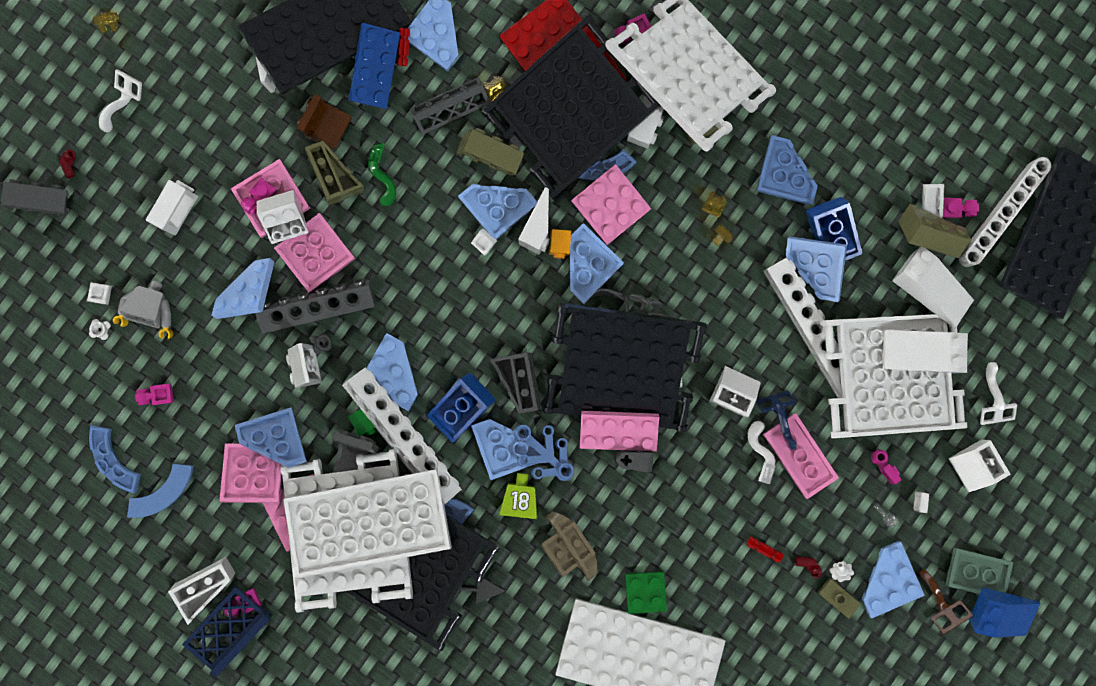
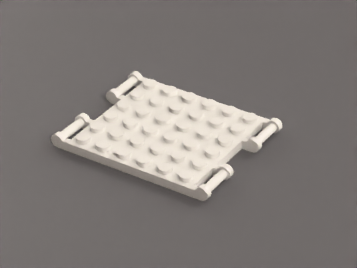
(690, 70)
(885, 399)
(359, 577)

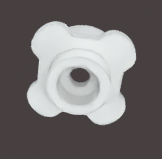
(95, 325)

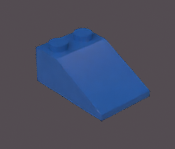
(835, 224)
(461, 407)
(1002, 614)

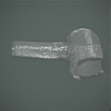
(889, 521)

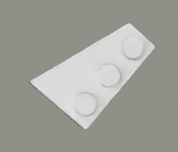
(200, 588)

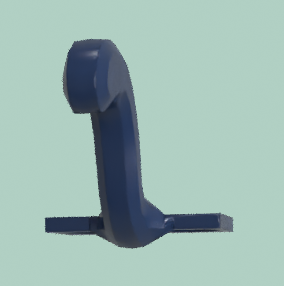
(779, 409)

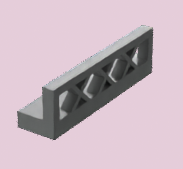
(449, 99)

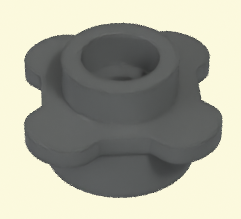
(326, 343)

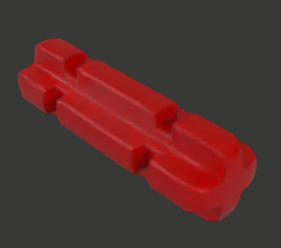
(403, 47)
(765, 549)

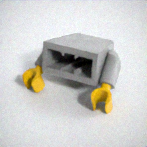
(146, 307)

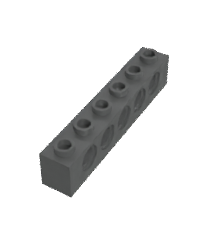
(270, 322)

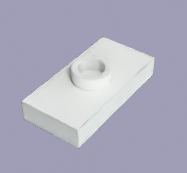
(933, 199)

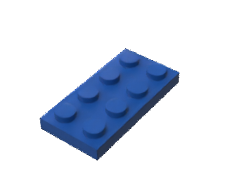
(374, 66)

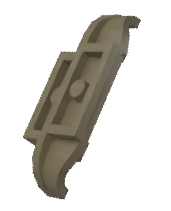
(569, 547)

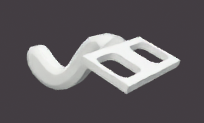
(126, 95)
(999, 404)
(769, 464)

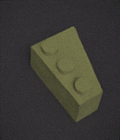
(490, 151)
(333, 177)
(933, 232)

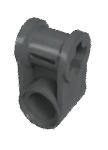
(638, 461)

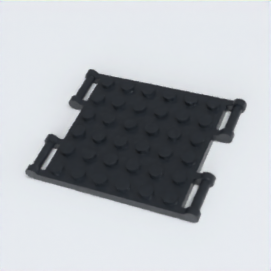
(570, 107)
(623, 363)
(435, 584)

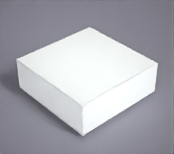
(484, 242)
(99, 293)
(921, 502)

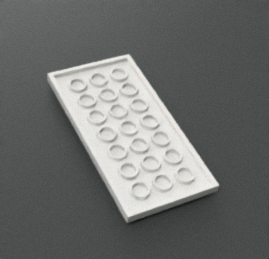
(367, 523)
(632, 650)

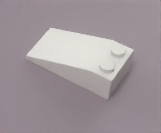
(934, 286)
(925, 351)

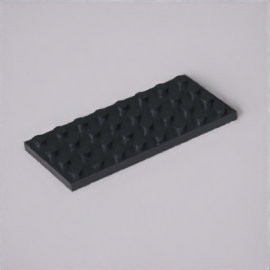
(313, 36)
(1056, 237)

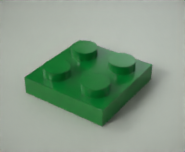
(646, 592)

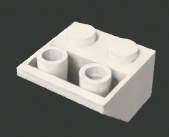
(282, 217)
(736, 392)
(979, 465)

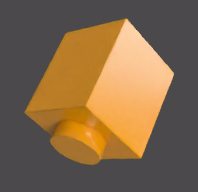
(559, 243)

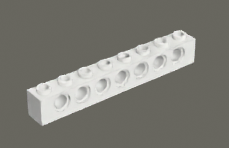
(804, 325)
(391, 433)

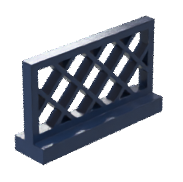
(235, 645)

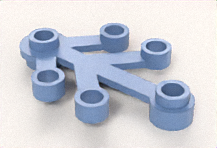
(546, 454)

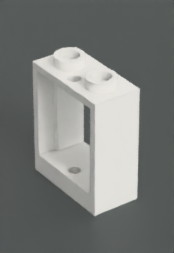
(172, 206)

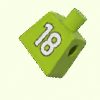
(520, 499)

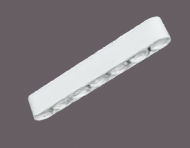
(1012, 207)

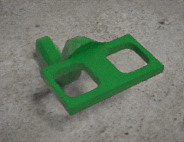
(375, 157)

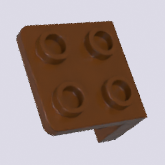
(323, 122)

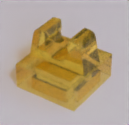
(104, 19)
(494, 87)
(714, 204)
(723, 234)

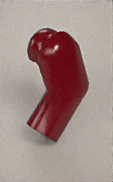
(66, 163)
(811, 565)

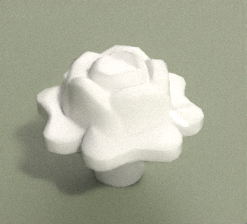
(841, 571)

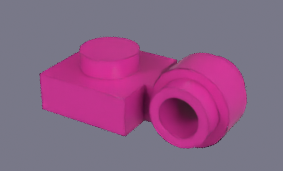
(642, 23)
(260, 191)
(953, 208)
(159, 395)
(890, 472)
(252, 594)

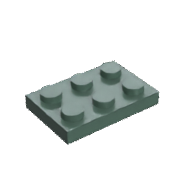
(974, 570)

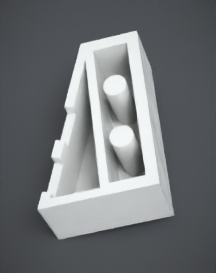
(644, 133)

